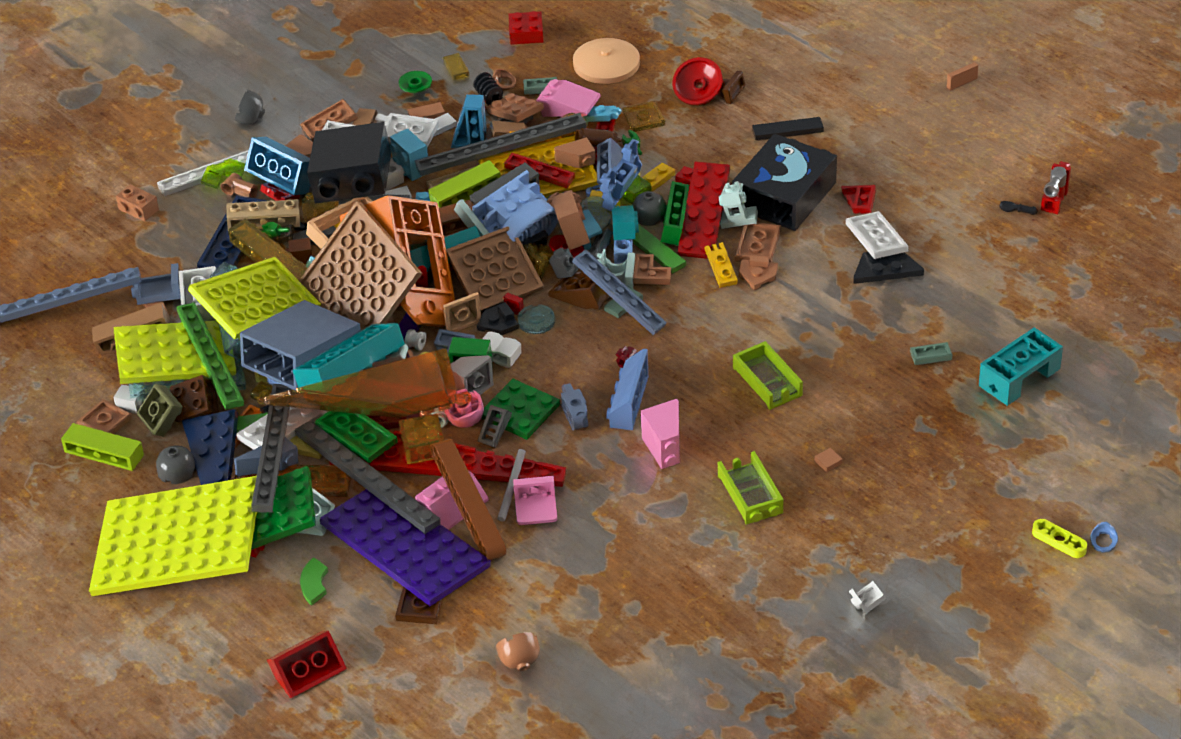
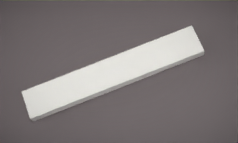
(192, 177)

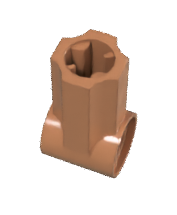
(237, 185)

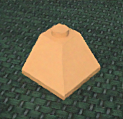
(462, 313)

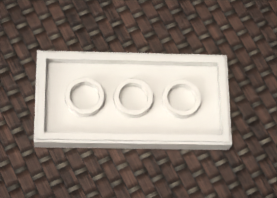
(876, 235)

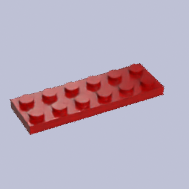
(703, 209)

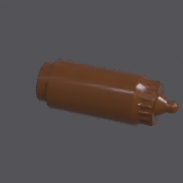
(596, 136)

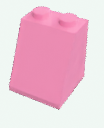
(661, 432)

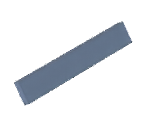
(619, 292)

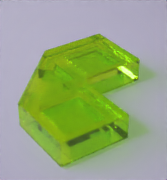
(215, 173)

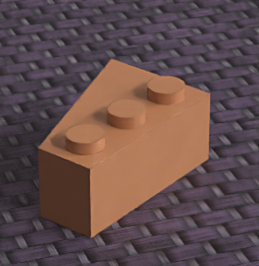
(571, 219)

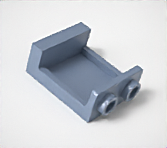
(158, 287)

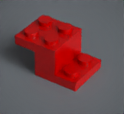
(525, 27)

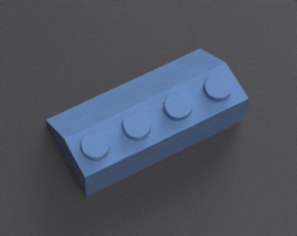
(629, 391)

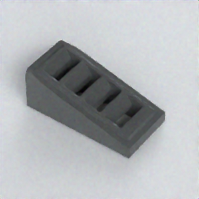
(491, 416)

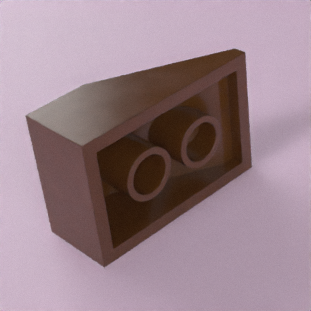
(579, 291)

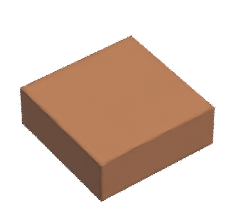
(828, 460)

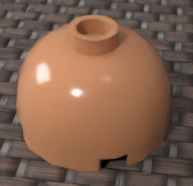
(519, 651)

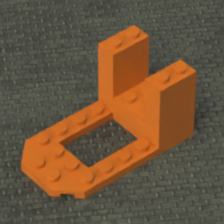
(411, 226)

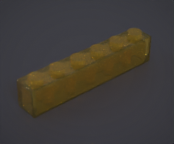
(260, 247)

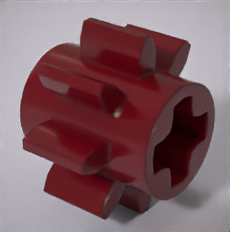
(624, 354)

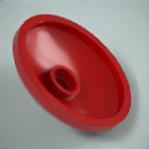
(695, 73)

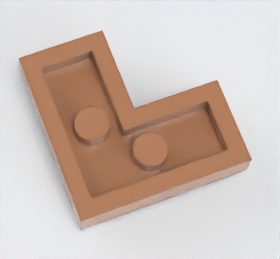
(648, 274)

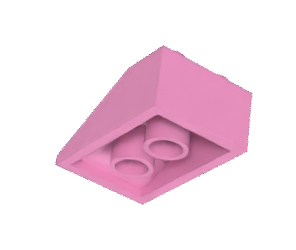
(566, 97)

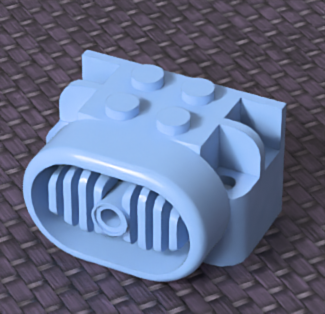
(517, 207)

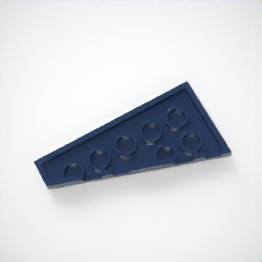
(212, 444)

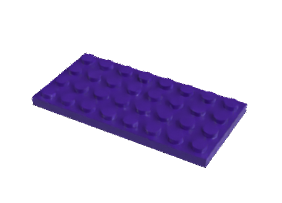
(422, 563)

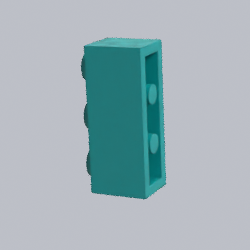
(624, 222)

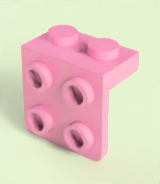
(535, 500)

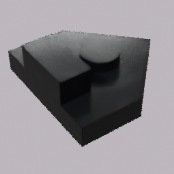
(498, 319)

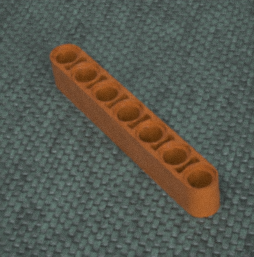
(468, 499)

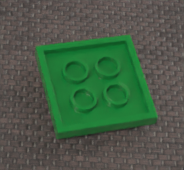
(528, 407)

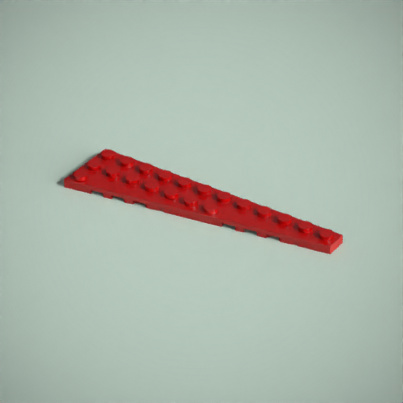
(483, 465)

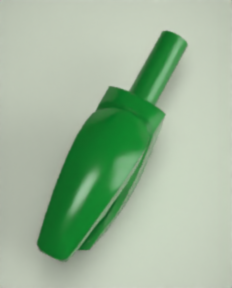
(633, 135)
(273, 229)

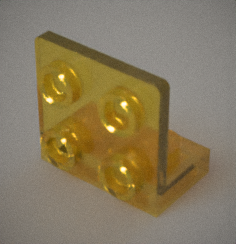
(539, 257)

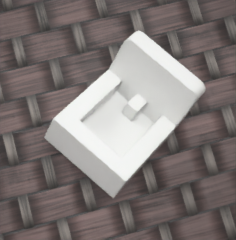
(868, 597)

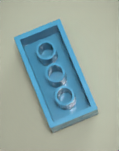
(278, 165)

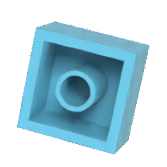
(405, 150)

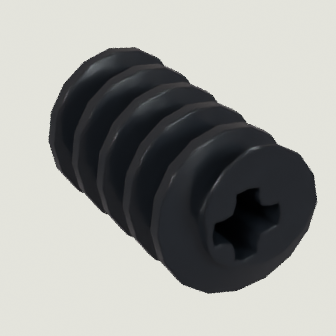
(487, 86)

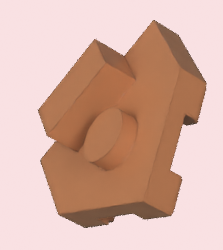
(758, 271)

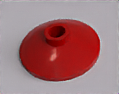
(559, 241)

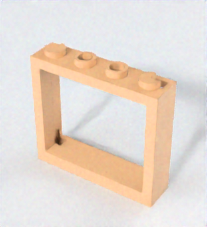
(329, 219)

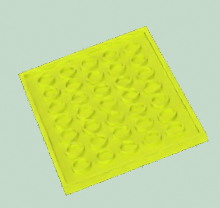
(175, 536)

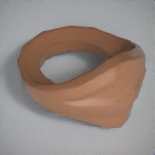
(500, 73)

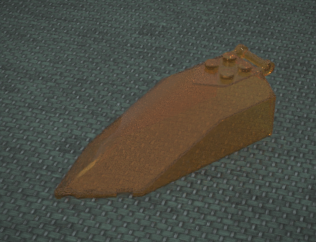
(385, 390)

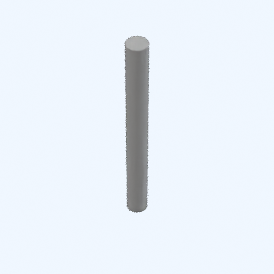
(510, 487)

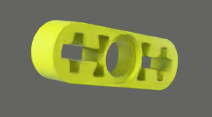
(1046, 531)

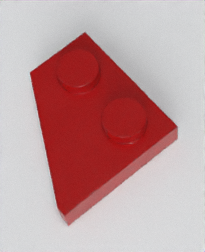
(859, 197)

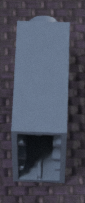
(292, 339)

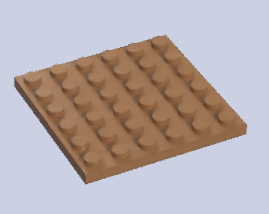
(361, 270)

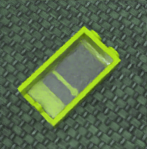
(768, 375)
(751, 489)

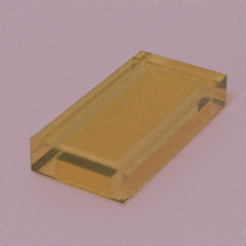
(456, 66)

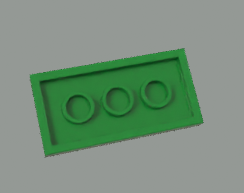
(357, 433)

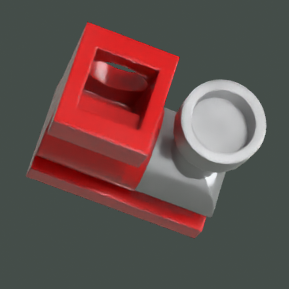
(1056, 188)

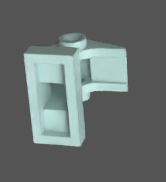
(734, 197)
(622, 271)

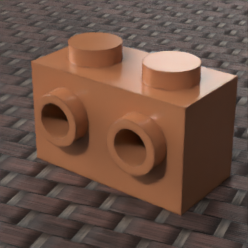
(137, 202)

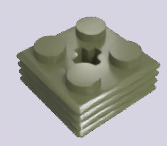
(159, 410)

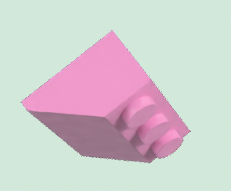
(440, 501)

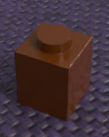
(300, 249)

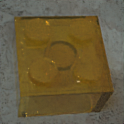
(418, 435)

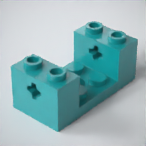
(1005, 370)

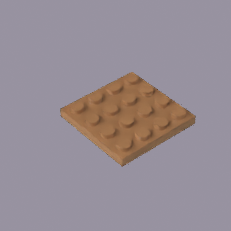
(494, 267)

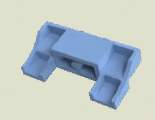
(621, 176)

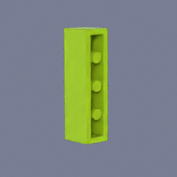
(464, 184)
(102, 446)

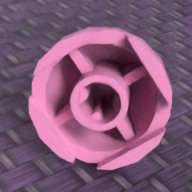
(467, 414)

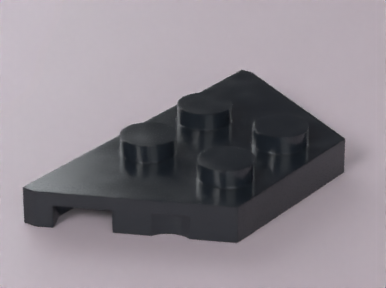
(886, 268)

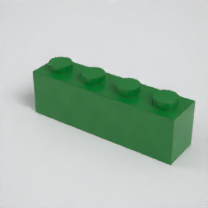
(675, 213)

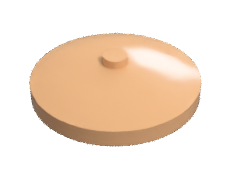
(606, 60)

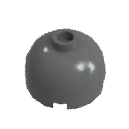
(250, 108)
(649, 208)
(175, 464)

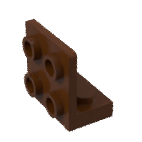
(196, 397)

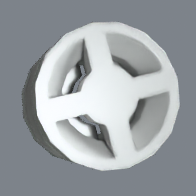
(415, 339)

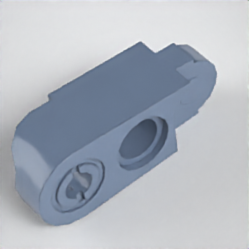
(574, 407)

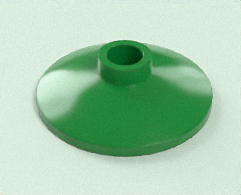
(415, 81)

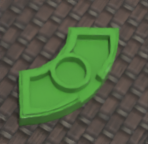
(312, 579)

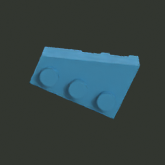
(471, 122)

